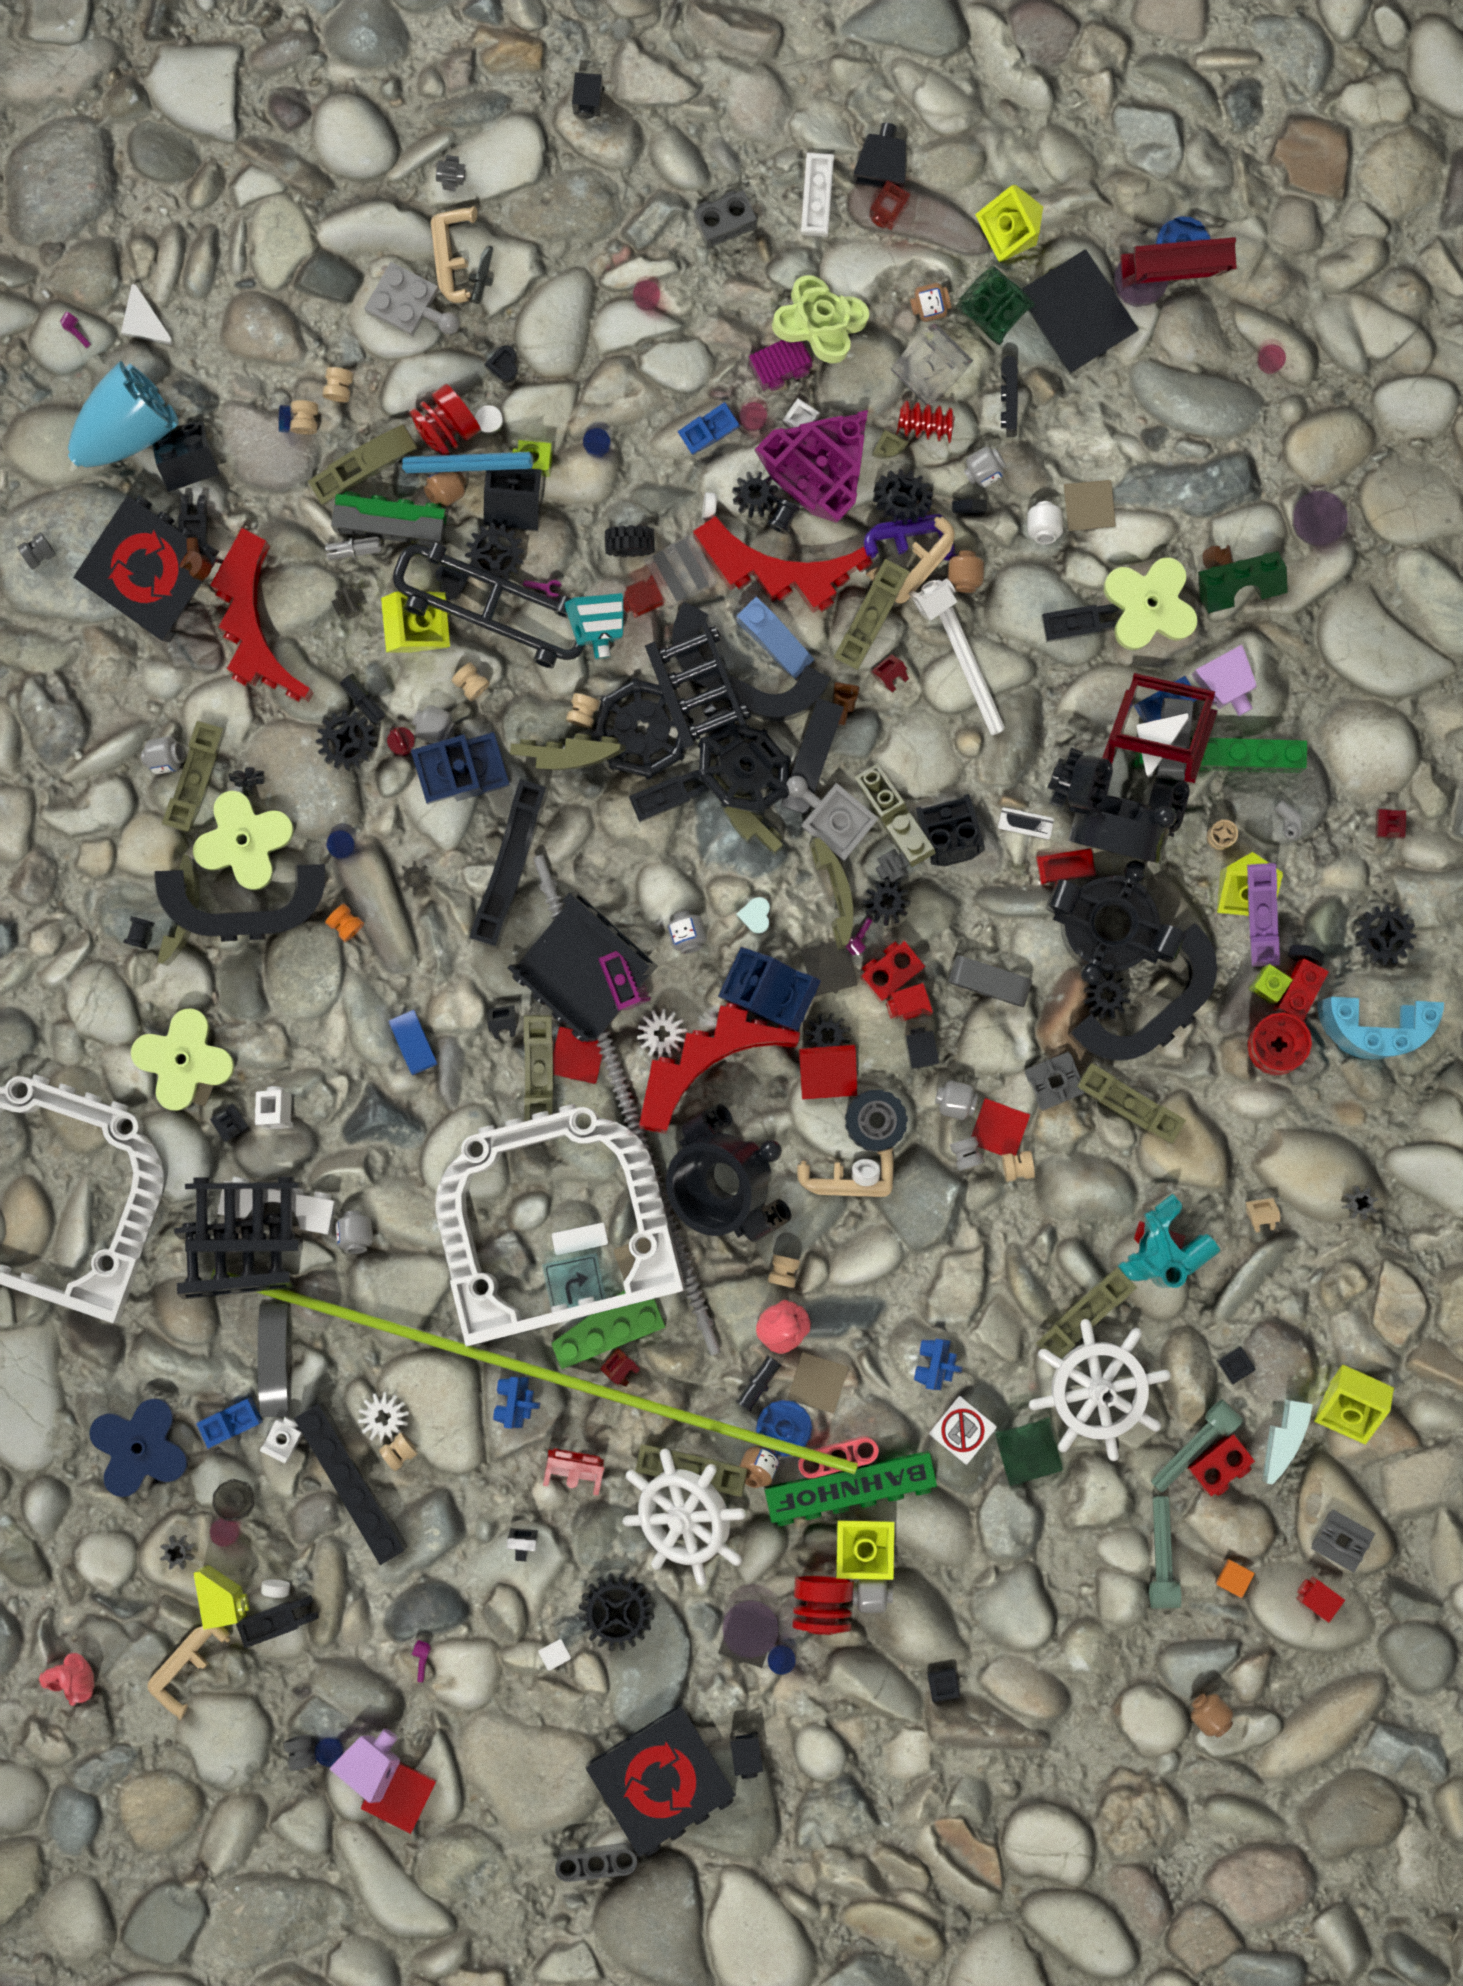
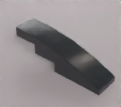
(814, 750)

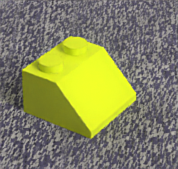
(410, 632)
(1354, 1404)
(219, 1598)

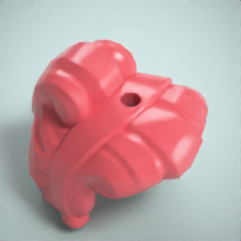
(783, 1326)
(73, 1677)

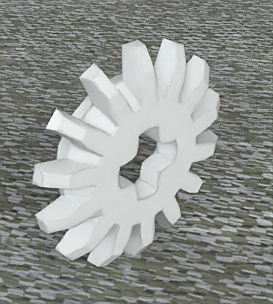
(654, 1025)
(393, 1422)

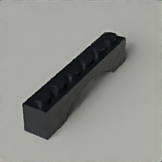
(510, 864)
(349, 1483)

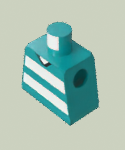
(596, 621)

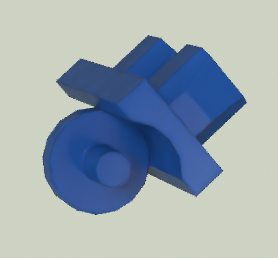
(934, 1376)
(519, 1402)

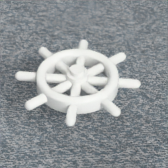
(1099, 1390)
(684, 1517)

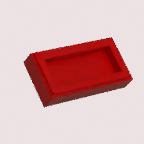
(1065, 866)

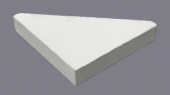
(141, 320)
(1160, 731)

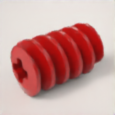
(926, 421)

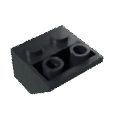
(185, 456)
(513, 498)

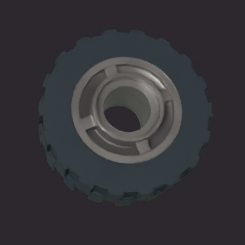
(893, 1120)

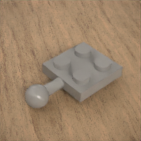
(405, 300)
(835, 819)

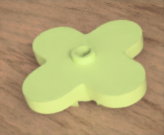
(820, 319)
(1139, 620)
(251, 860)
(203, 1063)

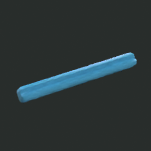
(467, 462)

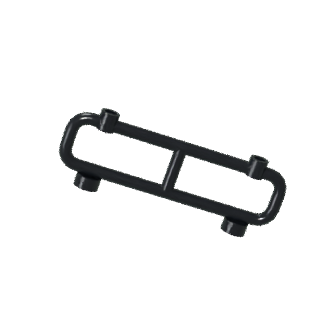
(419, 601)

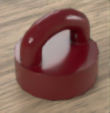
(401, 741)

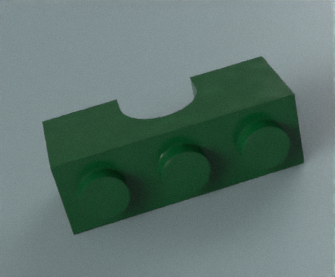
(1221, 583)

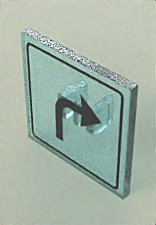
(574, 1280)

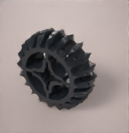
(625, 1621)

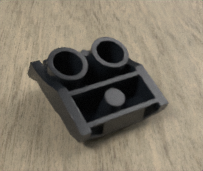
(952, 831)

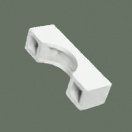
(312, 1212)

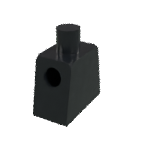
(881, 159)

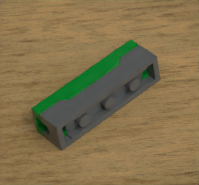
(389, 520)

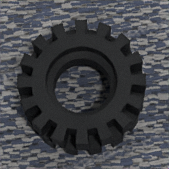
(629, 541)

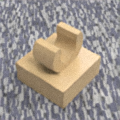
(1263, 1212)

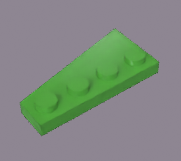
(607, 1331)

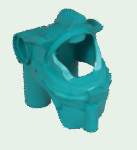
(1160, 1253)

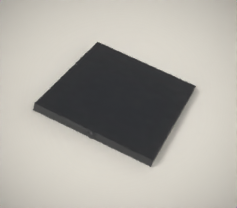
(1078, 311)

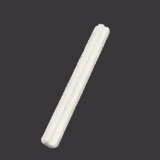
(972, 671)

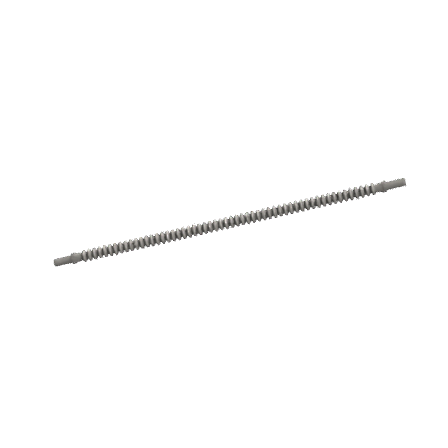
(704, 1323)

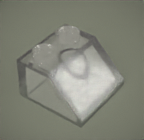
(931, 364)

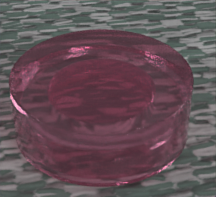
(646, 295)
(1271, 359)
(753, 416)
(224, 1532)

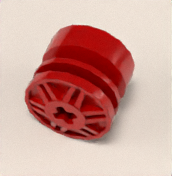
(444, 420)
(1290, 1033)
(822, 1605)

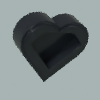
(503, 364)
(969, 506)
(451, 582)
(1307, 952)

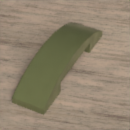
(872, 614)
(194, 777)
(826, 859)
(172, 946)
(538, 1065)
(1130, 1104)
(1092, 1306)
(727, 1479)

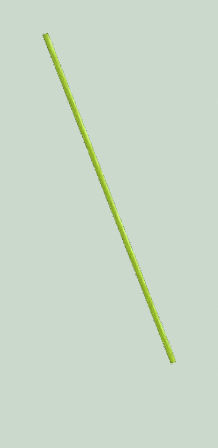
(561, 1379)

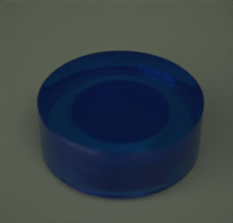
(284, 418)
(596, 442)
(340, 844)
(781, 1659)
(329, 1751)

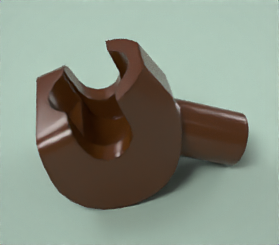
(1217, 557)
(196, 563)
(846, 696)

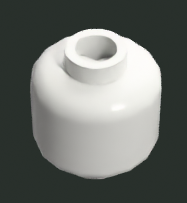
(1045, 522)

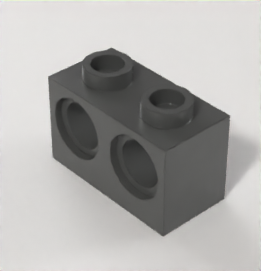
(729, 225)

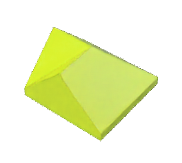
(1011, 222)
(1234, 885)
(865, 1550)

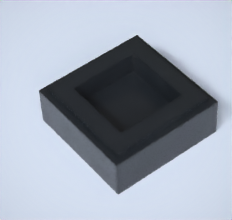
(1235, 1365)
(943, 1684)

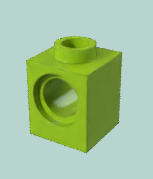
(543, 450)
(1270, 984)

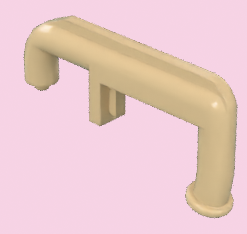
(443, 252)
(929, 561)
(849, 1187)
(186, 1652)

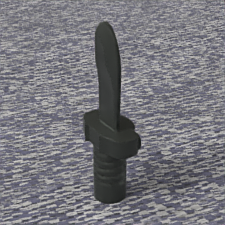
(480, 279)

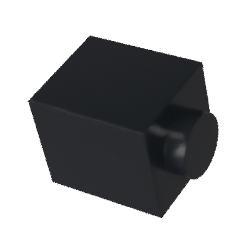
(587, 95)
(921, 1048)
(746, 1755)

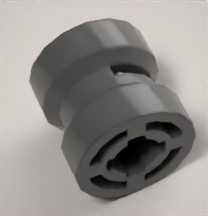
(36, 550)
(299, 1752)

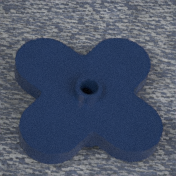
(158, 1457)

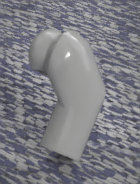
(1292, 820)

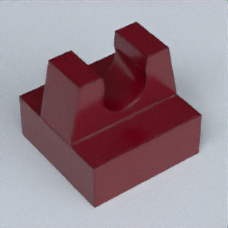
(890, 670)
(1390, 823)
(618, 1366)

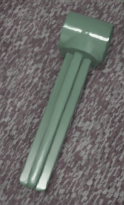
(1221, 1420)
(1165, 1591)

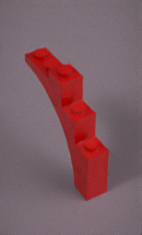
(777, 577)
(239, 582)
(732, 1035)

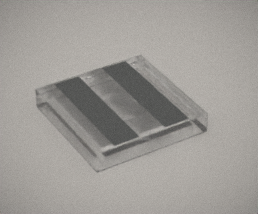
(680, 571)

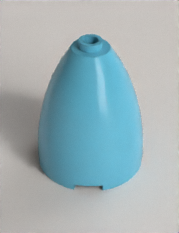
(119, 419)

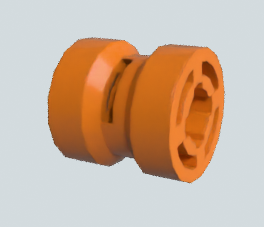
(344, 922)

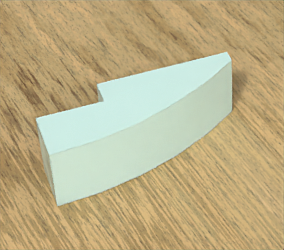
(1285, 1440)

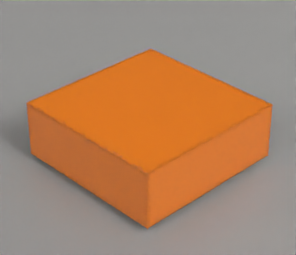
(1234, 1578)

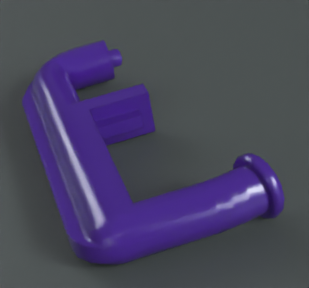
(900, 532)

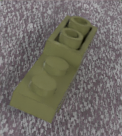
(362, 463)
(577, 753)
(894, 815)
(749, 824)

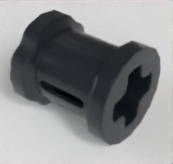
(783, 516)
(138, 932)

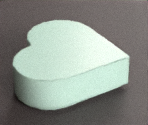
(755, 915)

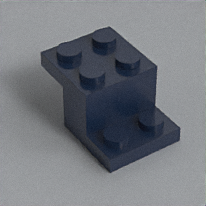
(460, 768)
(769, 988)

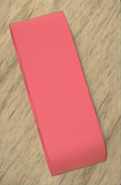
(849, 1447)

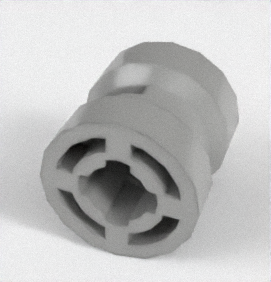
(964, 1147)

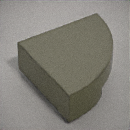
(889, 445)

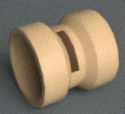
(337, 384)
(304, 419)
(470, 681)
(582, 710)
(1226, 832)
(1018, 1166)
(783, 1271)
(398, 1451)

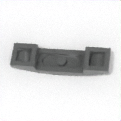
(272, 1360)

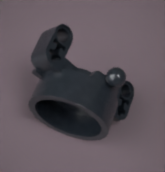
(1119, 823)
(1147, 938)
(699, 1198)

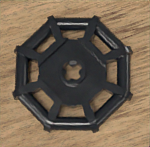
(626, 724)
(737, 779)

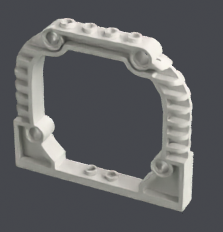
(100, 1291)
(491, 1317)

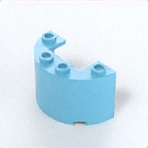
(1341, 1019)

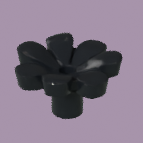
(247, 779)

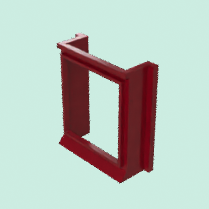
(1178, 261)
(1193, 756)

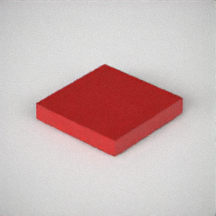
(828, 1072)
(403, 1798)

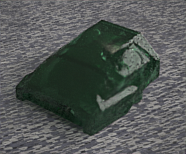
(994, 304)
(1028, 1451)

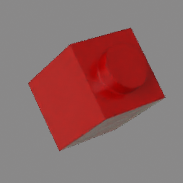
(1319, 1598)

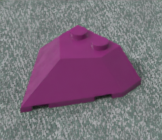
(818, 463)

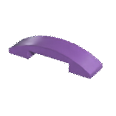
(1263, 914)

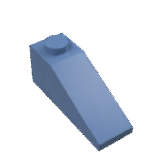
(774, 637)

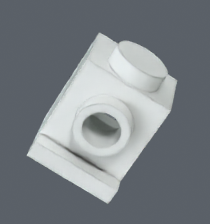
(934, 598)
(273, 1108)
(279, 1451)

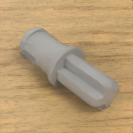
(353, 548)

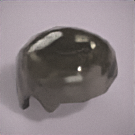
(233, 1500)

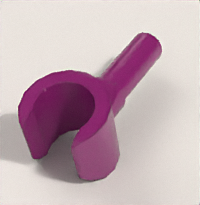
(68, 323)
(543, 587)
(855, 944)
(421, 1651)

